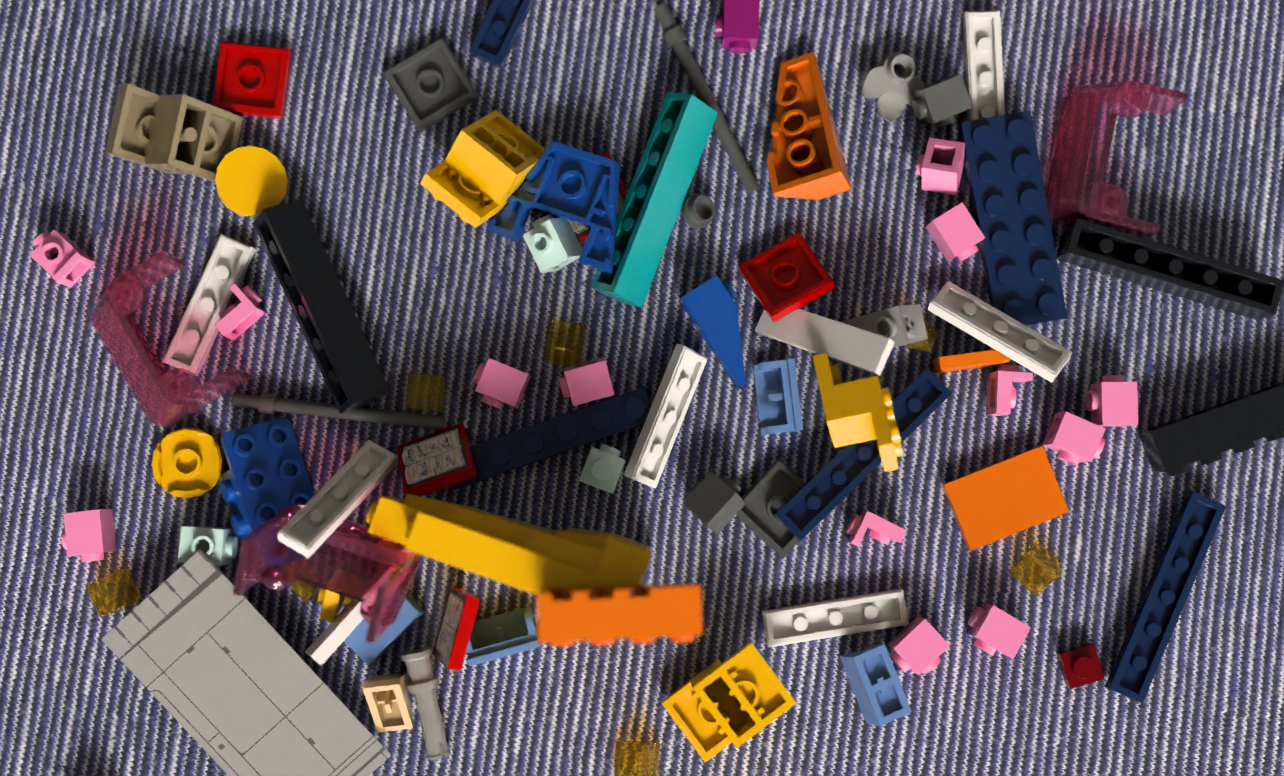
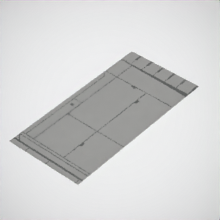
(238, 682)

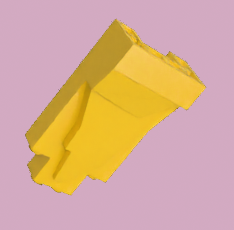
(508, 548)

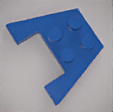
(572, 187)

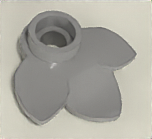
(890, 90)

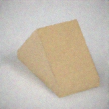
(389, 701)

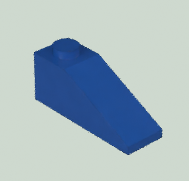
(716, 318)

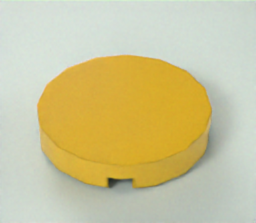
(250, 180)
(188, 462)

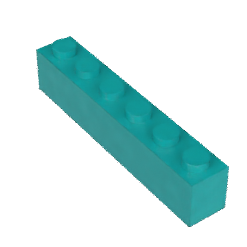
(656, 196)

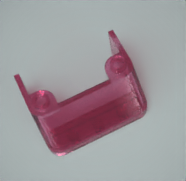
(1082, 149)
(162, 395)
(345, 563)

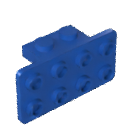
(263, 474)

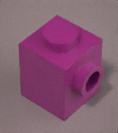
(738, 25)

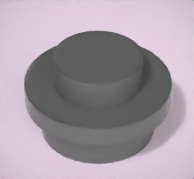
(698, 210)

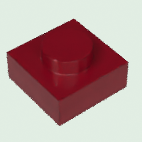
(1080, 665)

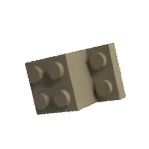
(171, 132)

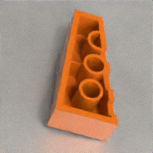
(619, 612)

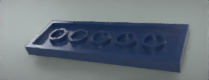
(1013, 218)

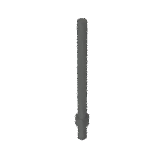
(676, 39)
(270, 404)

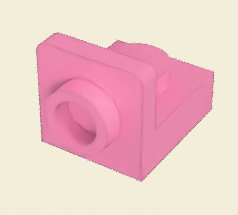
(240, 317)
(1001, 394)
(880, 529)

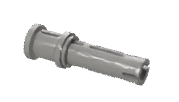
(423, 685)

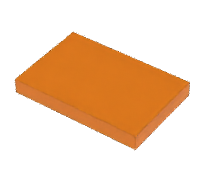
(1005, 498)

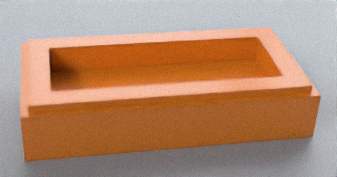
(969, 361)

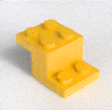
(483, 168)
(858, 411)
(728, 702)

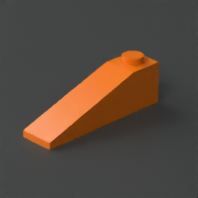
(805, 145)

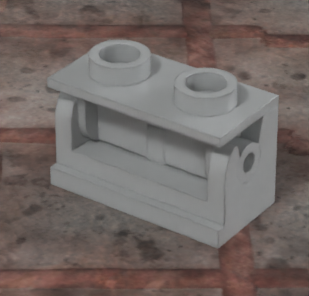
(900, 323)

